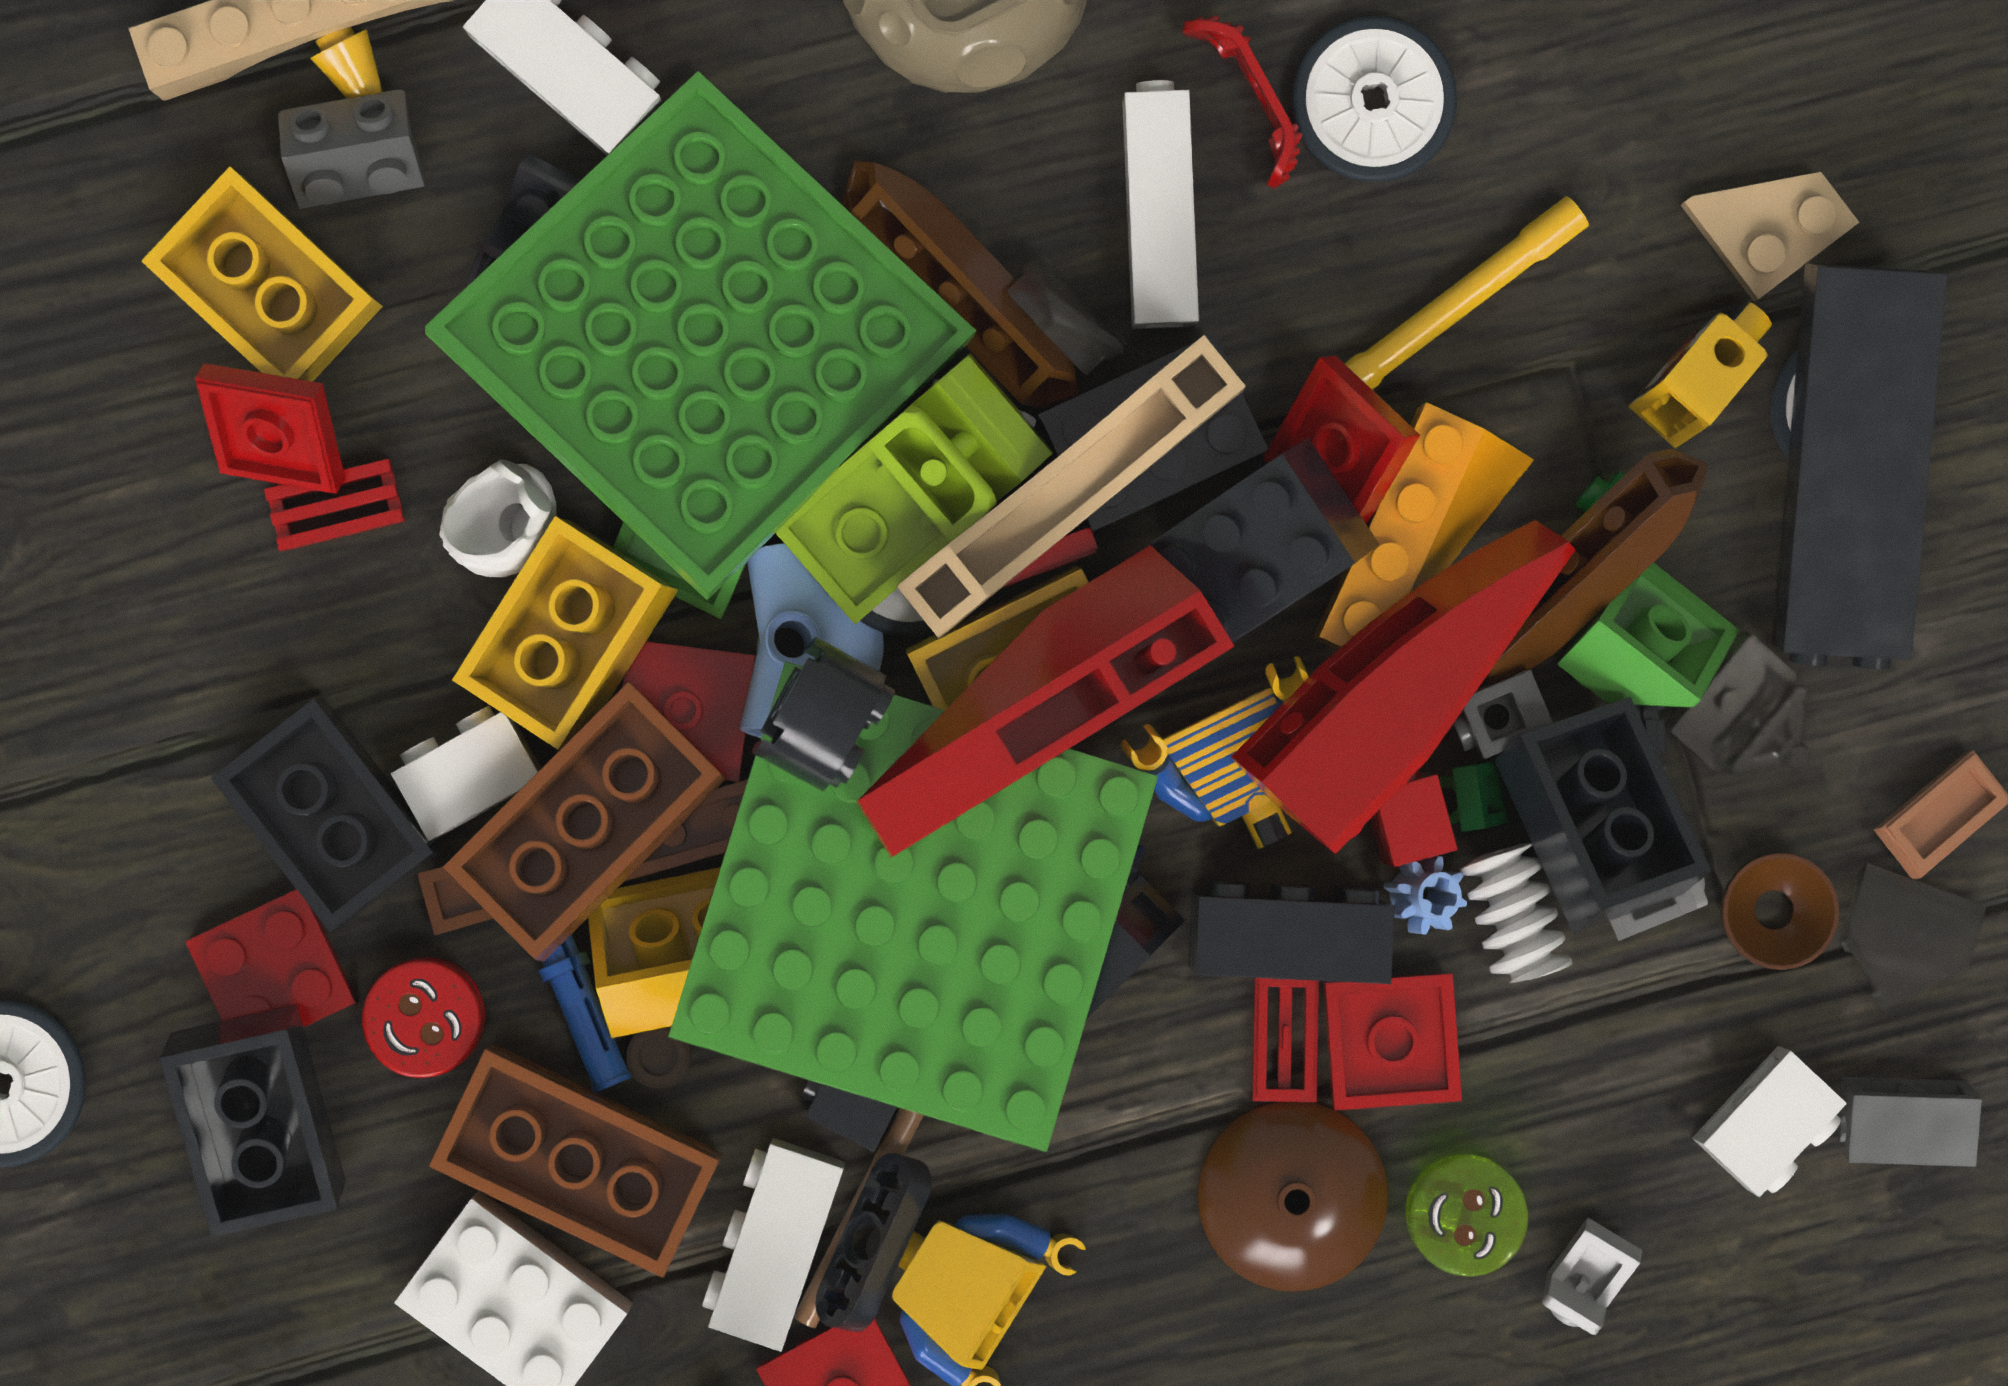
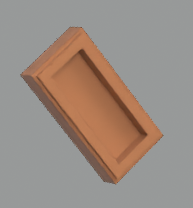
(1942, 814)

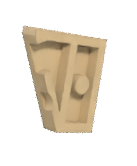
(1770, 227)

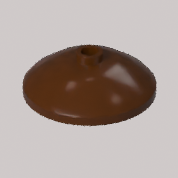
(1264, 1159)

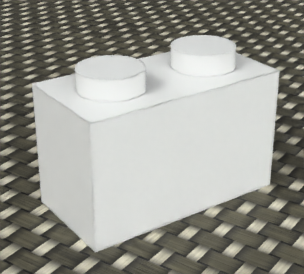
(467, 773)
(1771, 1122)

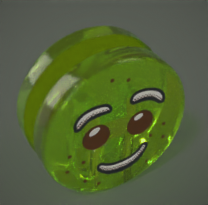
(1466, 1215)

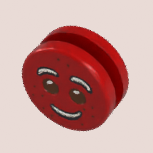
(423, 1017)

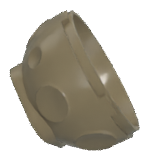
(965, 42)

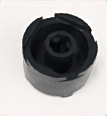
(823, 715)

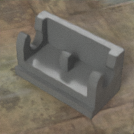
(1909, 1121)

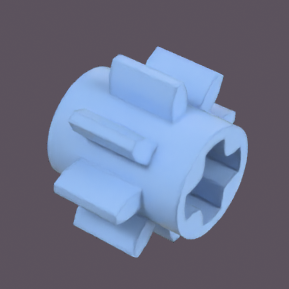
(1442, 899)

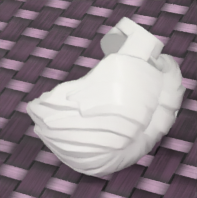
(498, 518)

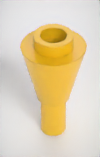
(348, 62)

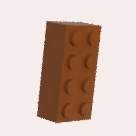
(584, 823)
(576, 1159)

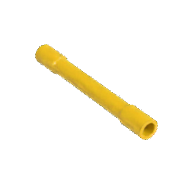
(1533, 244)

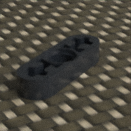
(905, 1208)

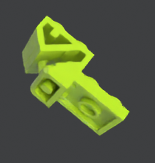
(914, 488)

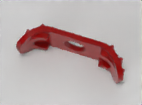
(1230, 42)

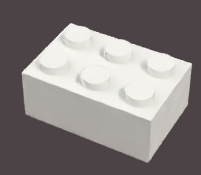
(513, 1299)

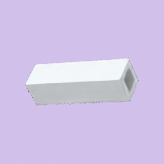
(1160, 206)

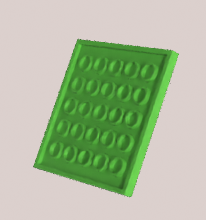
(700, 334)
(924, 973)

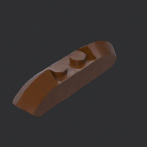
(965, 277)
(1612, 547)

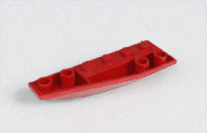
(1398, 687)
(1047, 692)

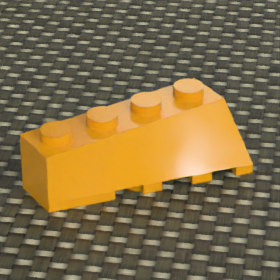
(1425, 518)

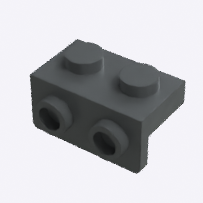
(349, 149)

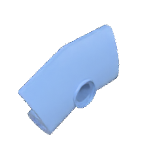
(793, 599)

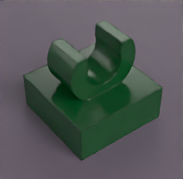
(1479, 796)

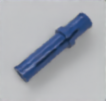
(584, 1015)

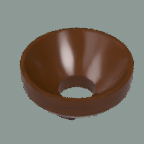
(1811, 917)

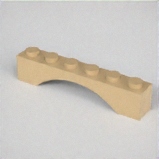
(228, 36)
(1072, 487)

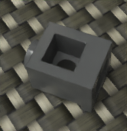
(1523, 710)

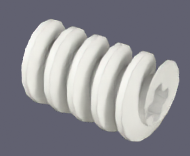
(1516, 914)

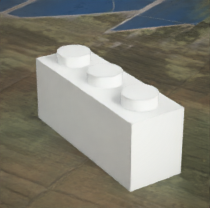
(568, 67)
(773, 1243)

